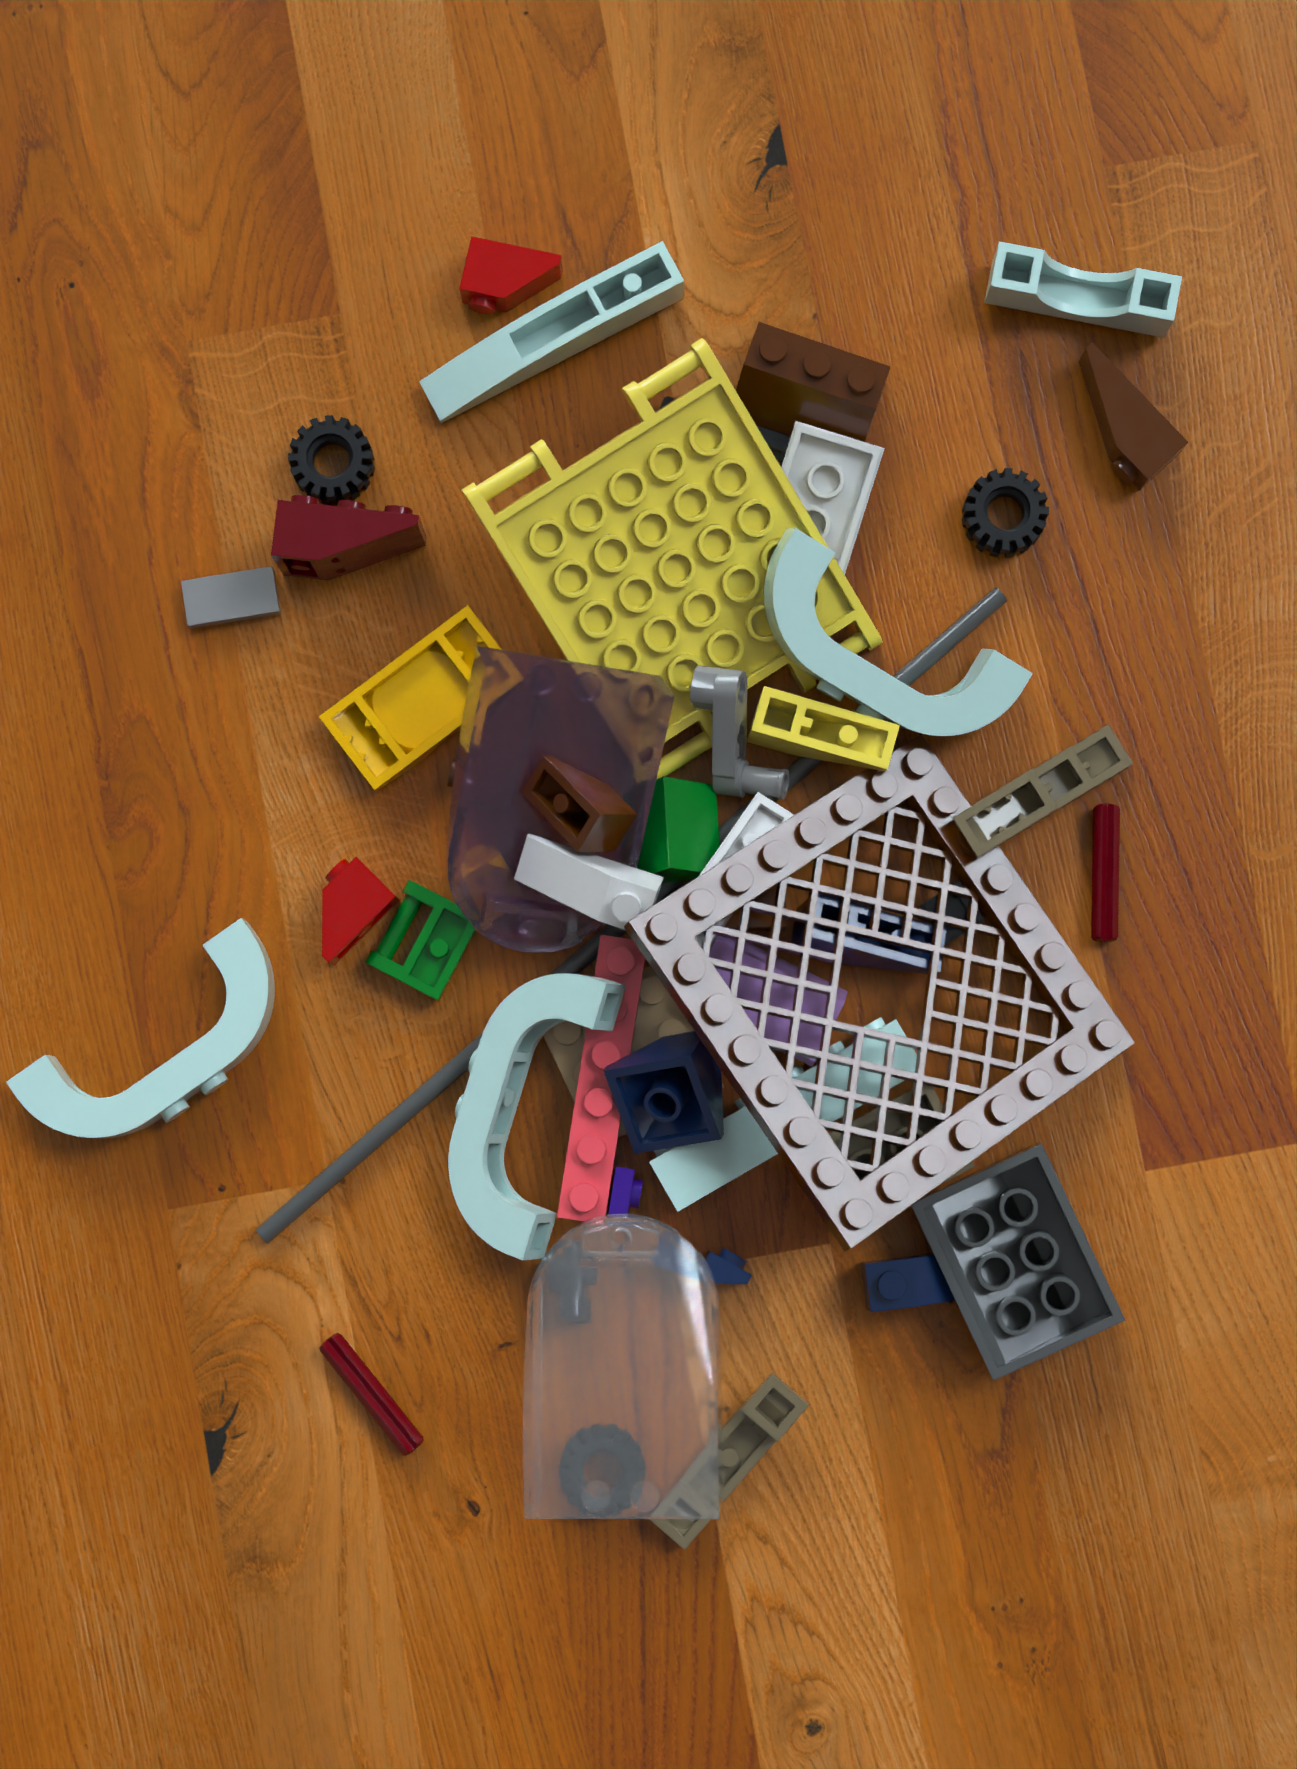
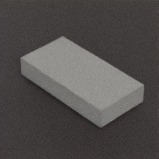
(231, 597)

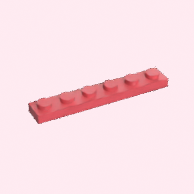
(595, 1113)

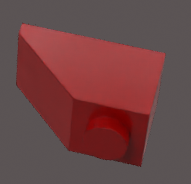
(505, 275)
(351, 907)

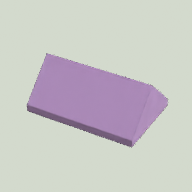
(780, 996)

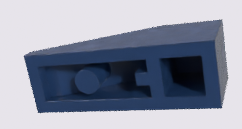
(864, 951)
(904, 1283)

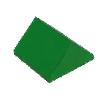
(680, 830)

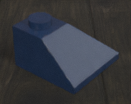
(668, 1093)

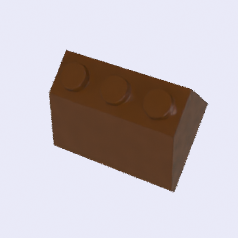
(809, 383)

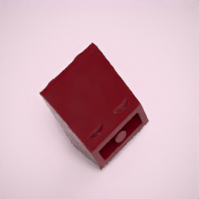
(340, 539)

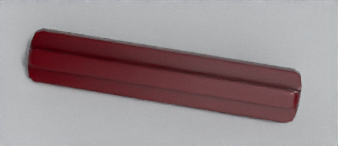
(1105, 873)
(371, 1394)

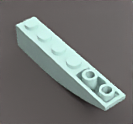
(556, 331)

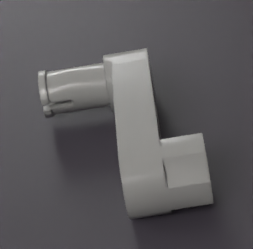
(726, 695)

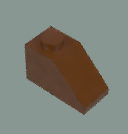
(579, 806)

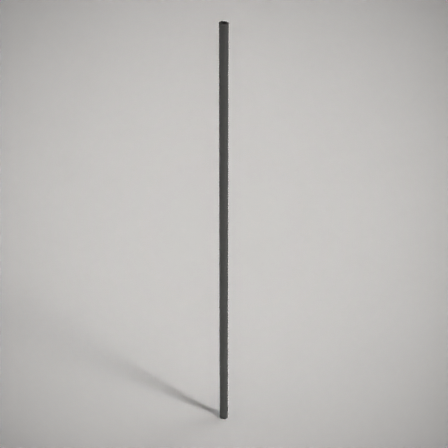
(581, 958)

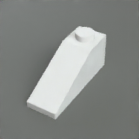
(587, 881)

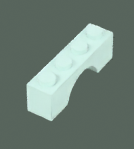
(1126, 300)

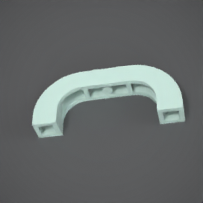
(790, 608)
(250, 994)
(492, 1097)

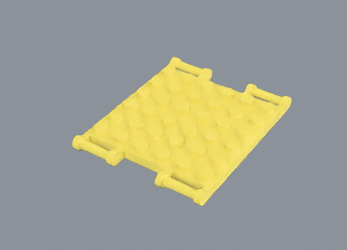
(665, 545)

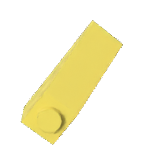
(821, 731)

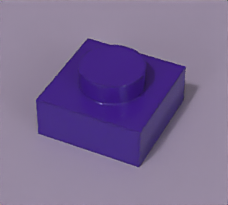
(625, 1191)

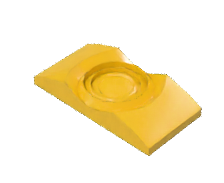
(410, 702)

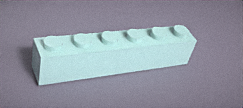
(703, 1167)

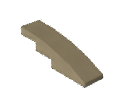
(1042, 791)

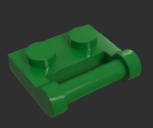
(436, 948)

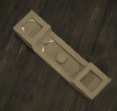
(745, 1441)

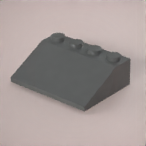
(1017, 1261)

